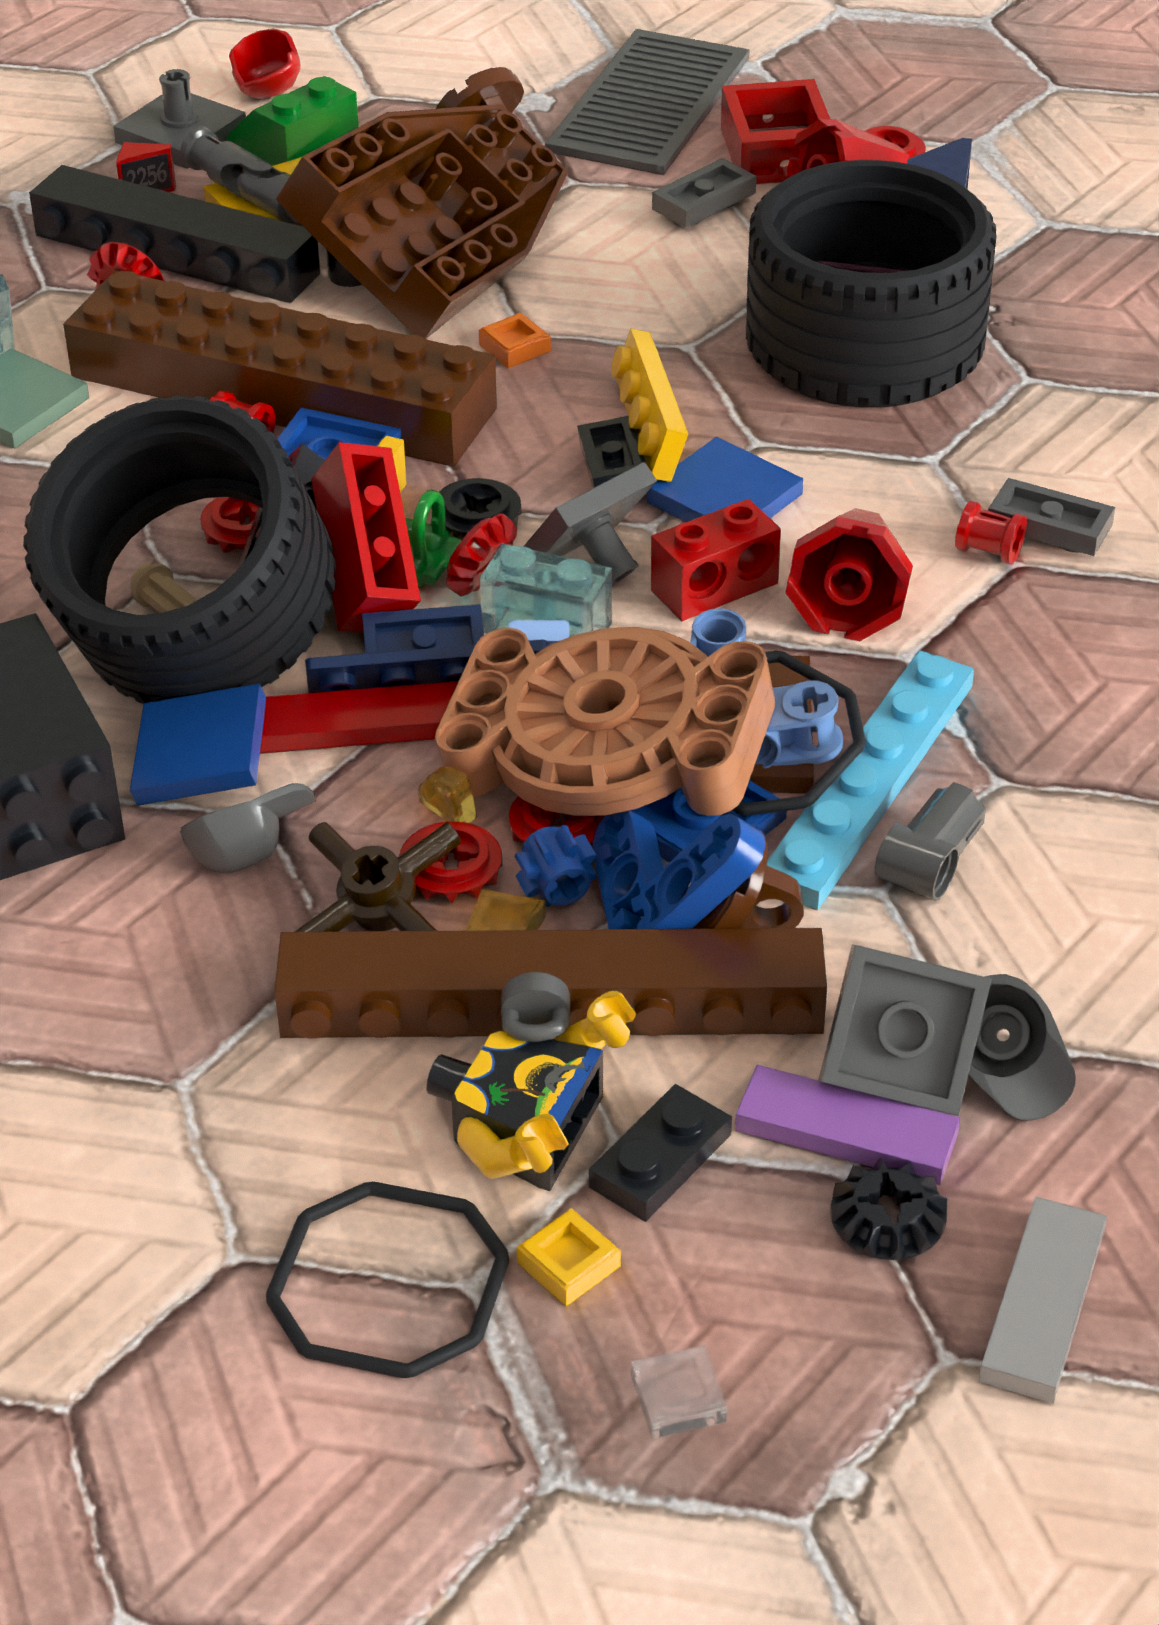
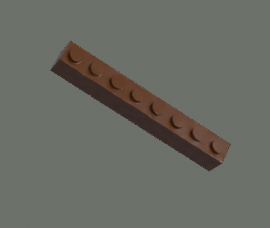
(455, 979)

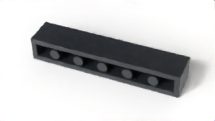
(177, 232)

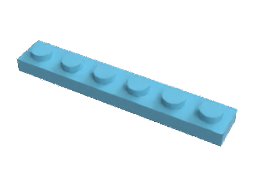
(897, 739)

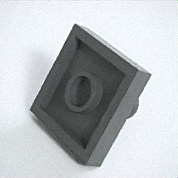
(174, 115)
(592, 520)
(905, 1029)

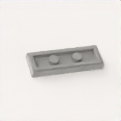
(1043, 1300)

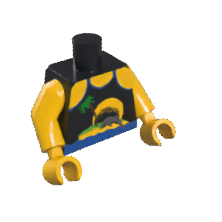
(531, 1101)

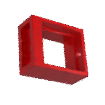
(763, 151)

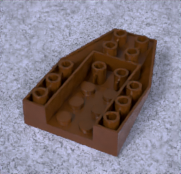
(427, 205)

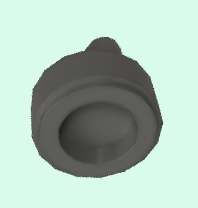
(535, 1007)

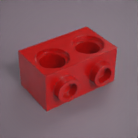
(715, 559)

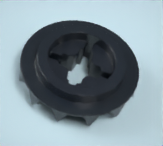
(483, 498)
(869, 1229)

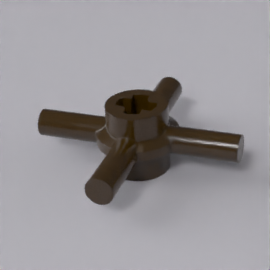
(375, 883)

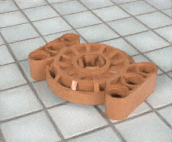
(609, 720)

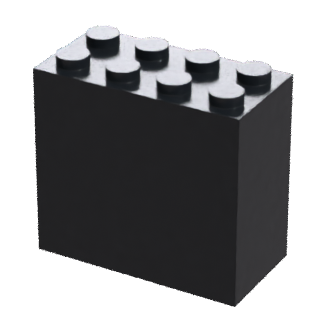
(53, 758)

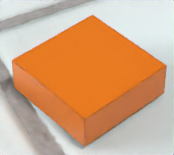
(514, 340)

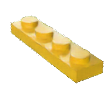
(649, 403)

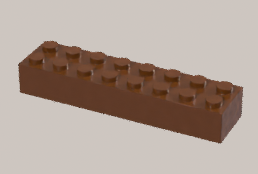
(198, 341)

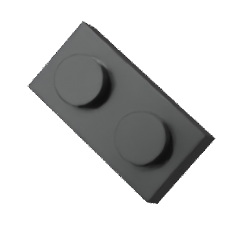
(703, 193)
(1055, 516)

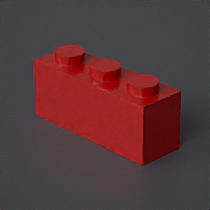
(367, 525)

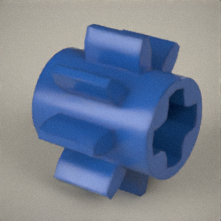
(556, 866)

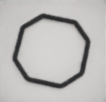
(840, 764)
(371, 1363)

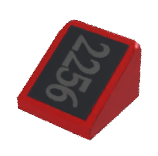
(147, 165)

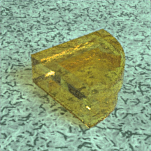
(448, 795)
(506, 912)

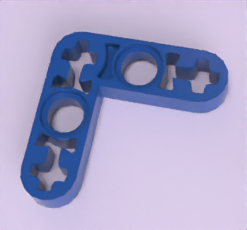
(712, 864)

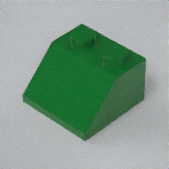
(298, 121)

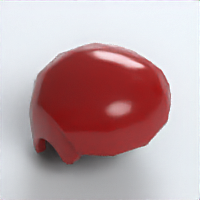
(265, 63)

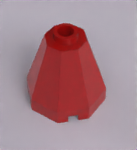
(836, 141)
(849, 576)

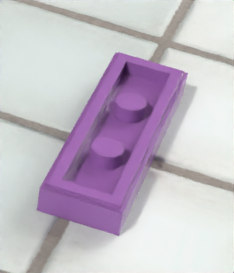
(846, 1123)

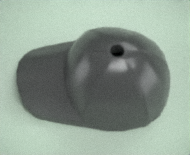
(243, 832)
(1031, 1069)

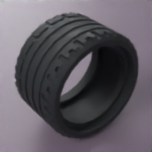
(860, 333)
(136, 470)

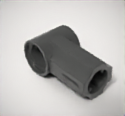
(928, 849)

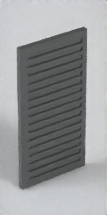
(648, 101)

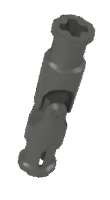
(236, 171)

